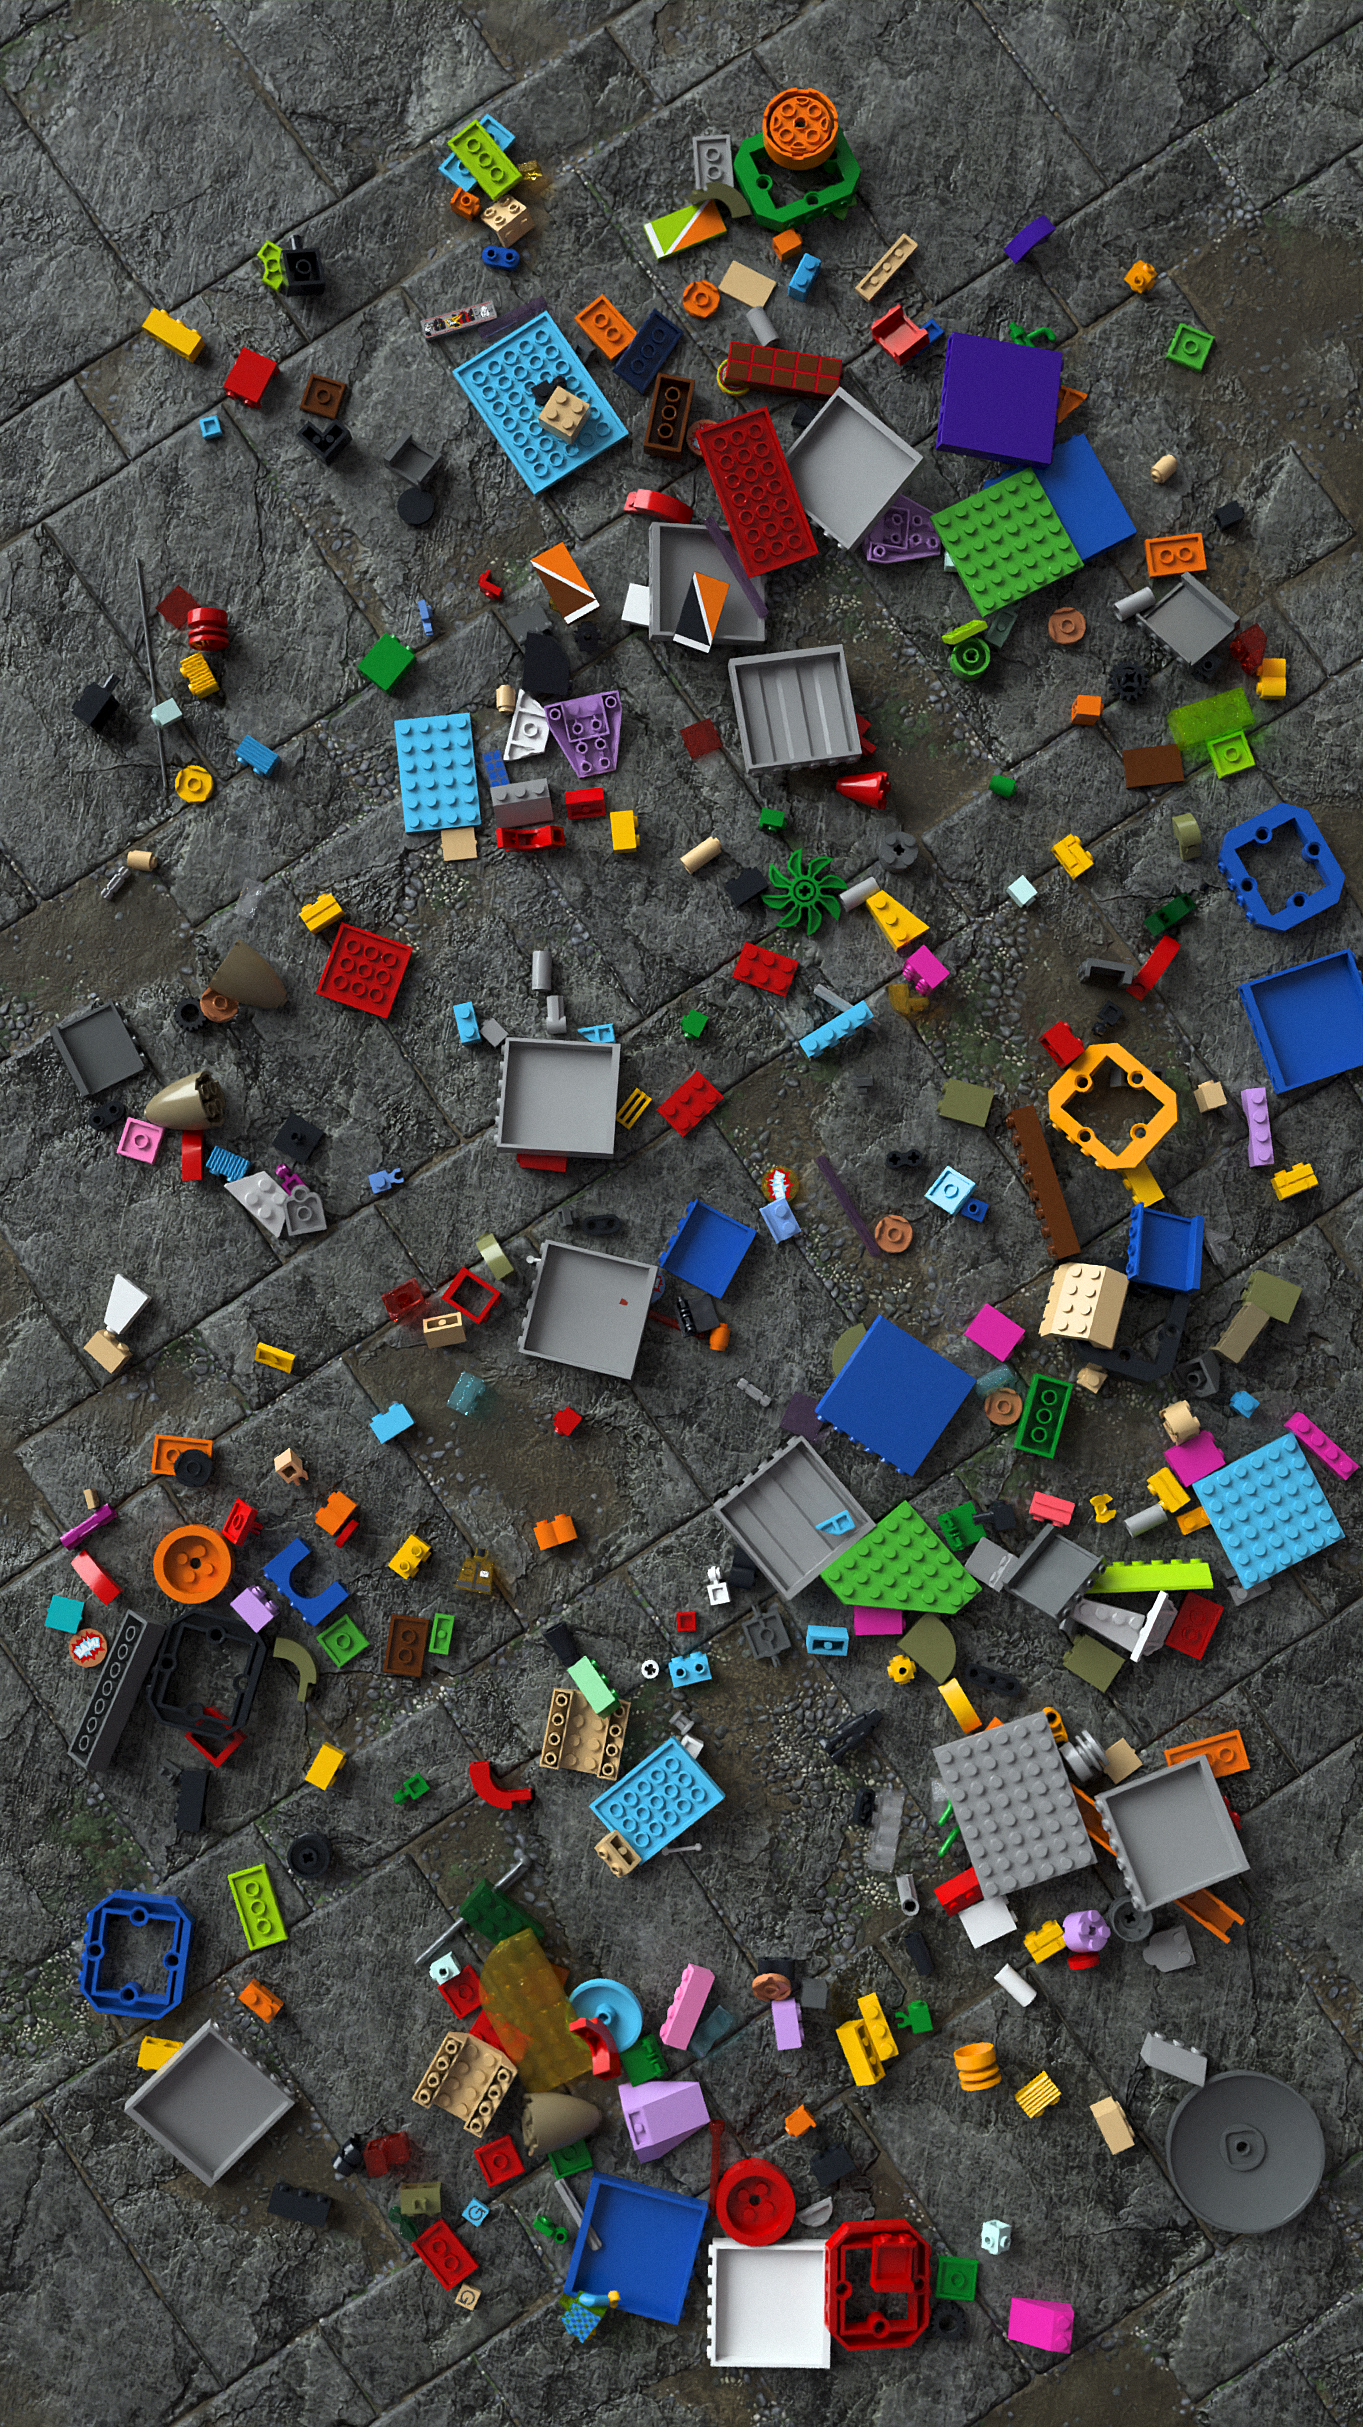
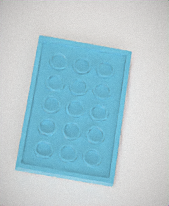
(437, 773)
(658, 1799)

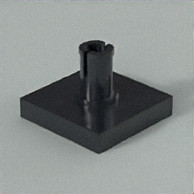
(298, 1138)

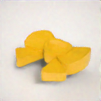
(1103, 1515)

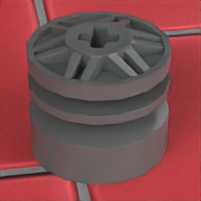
(1133, 1929)

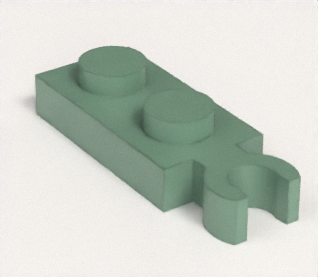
(1002, 625)

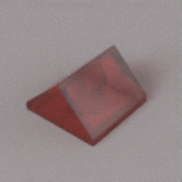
(404, 1299)

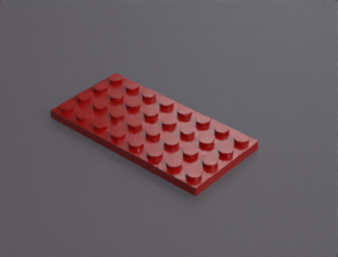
(756, 492)

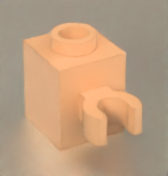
(290, 1467)

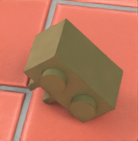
(421, 2198)

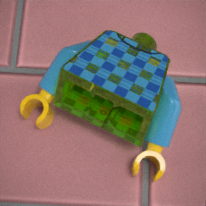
(585, 2312)

